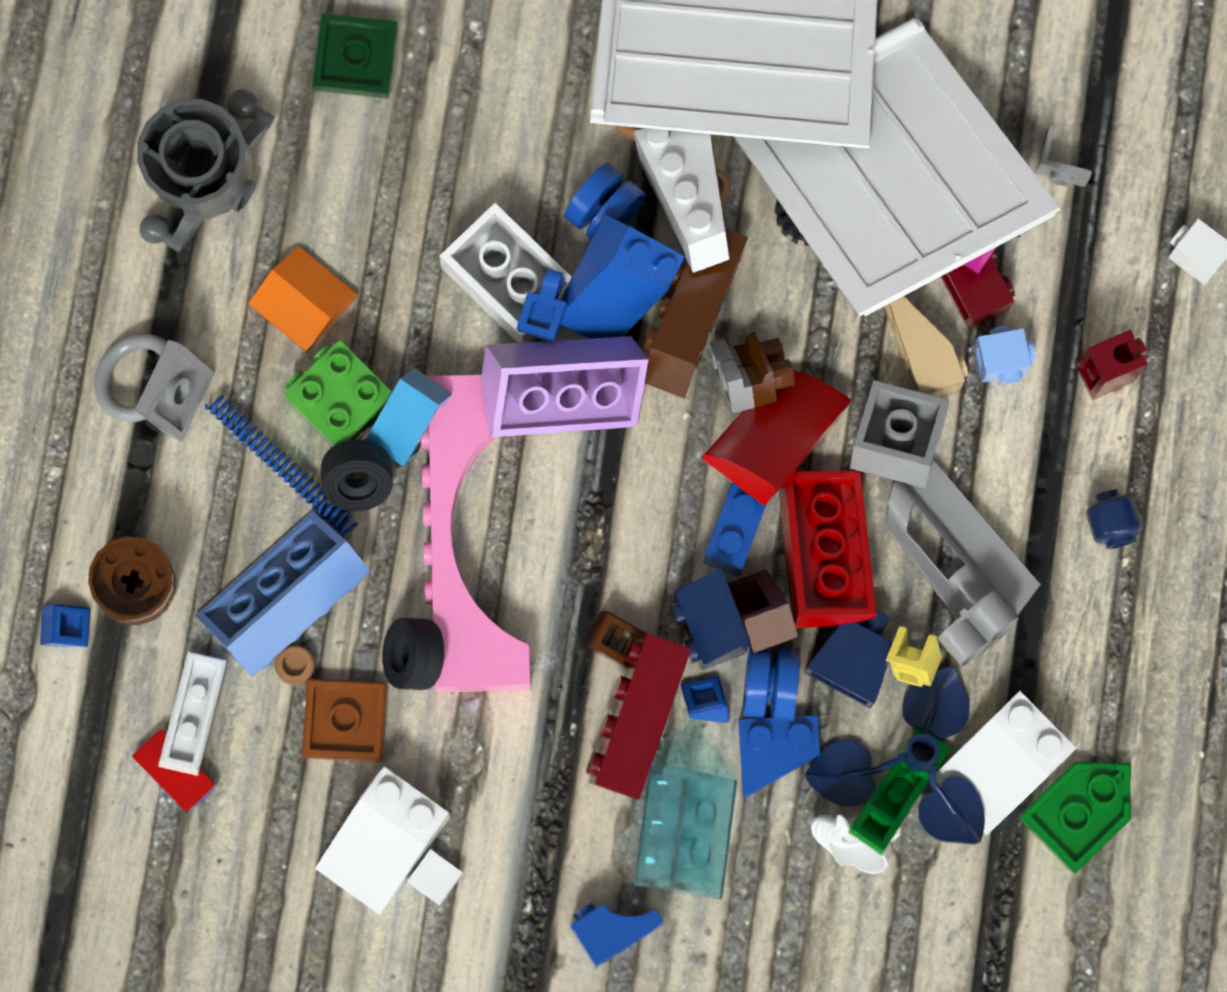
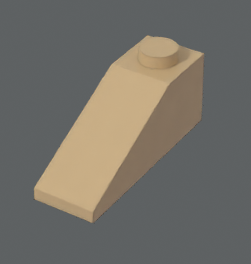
(925, 351)

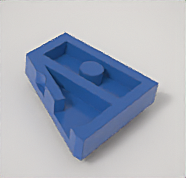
(775, 749)

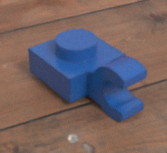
(543, 312)

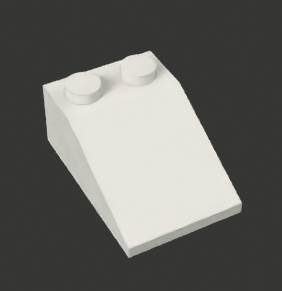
(1008, 758)
(382, 840)

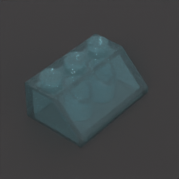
(685, 832)

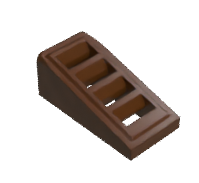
(599, 630)

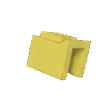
(913, 664)

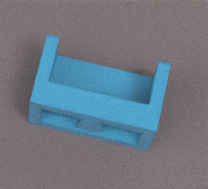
(407, 416)

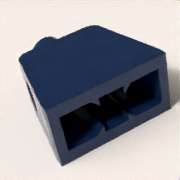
(854, 660)

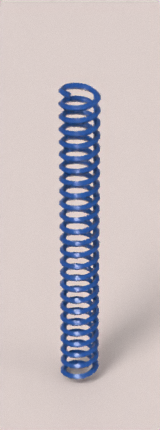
(319, 506)

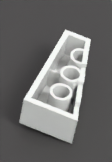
(687, 188)

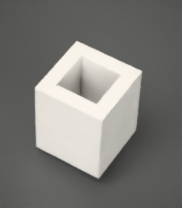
(1199, 250)

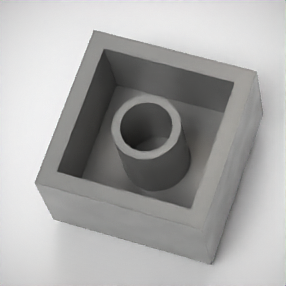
(899, 434)

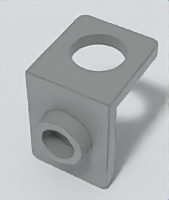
(1057, 172)

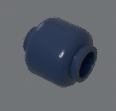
(1114, 519)

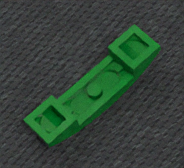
(892, 801)

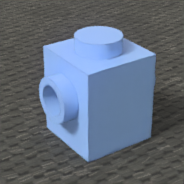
(1004, 355)

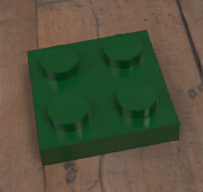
(355, 56)

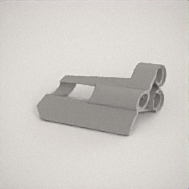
(985, 580)

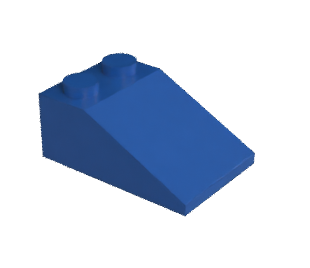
(617, 280)

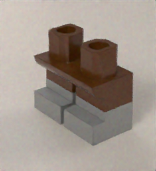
(751, 371)

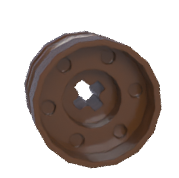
(122, 560)

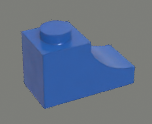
(608, 934)

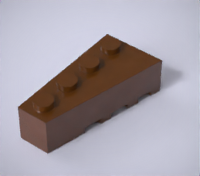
(688, 320)

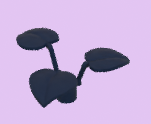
(953, 809)

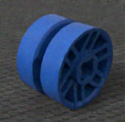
(602, 196)
(771, 682)

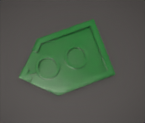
(1081, 811)

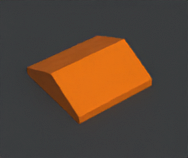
(302, 299)

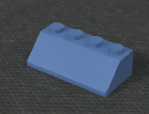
(283, 593)

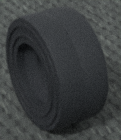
(356, 457)
(413, 654)

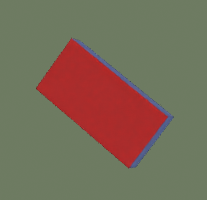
(182, 787)

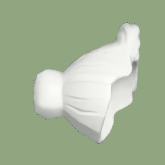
(845, 848)

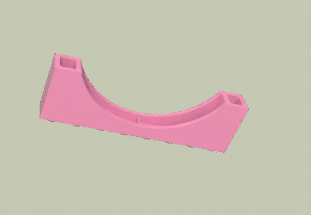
(476, 649)

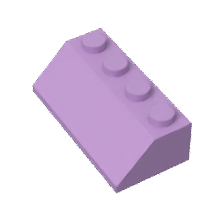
(563, 385)

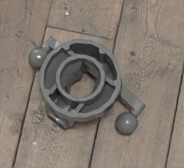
(209, 130)

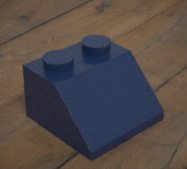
(710, 620)

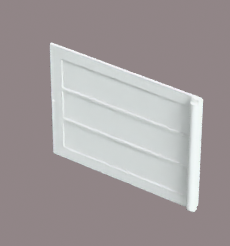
(738, 68)
(925, 192)

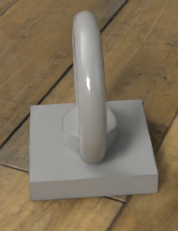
(171, 391)

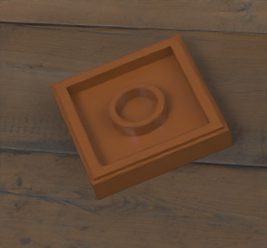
(344, 720)

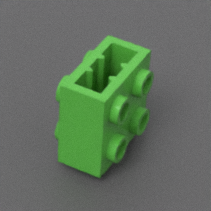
(337, 395)

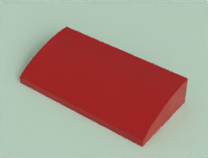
(774, 439)
(827, 548)

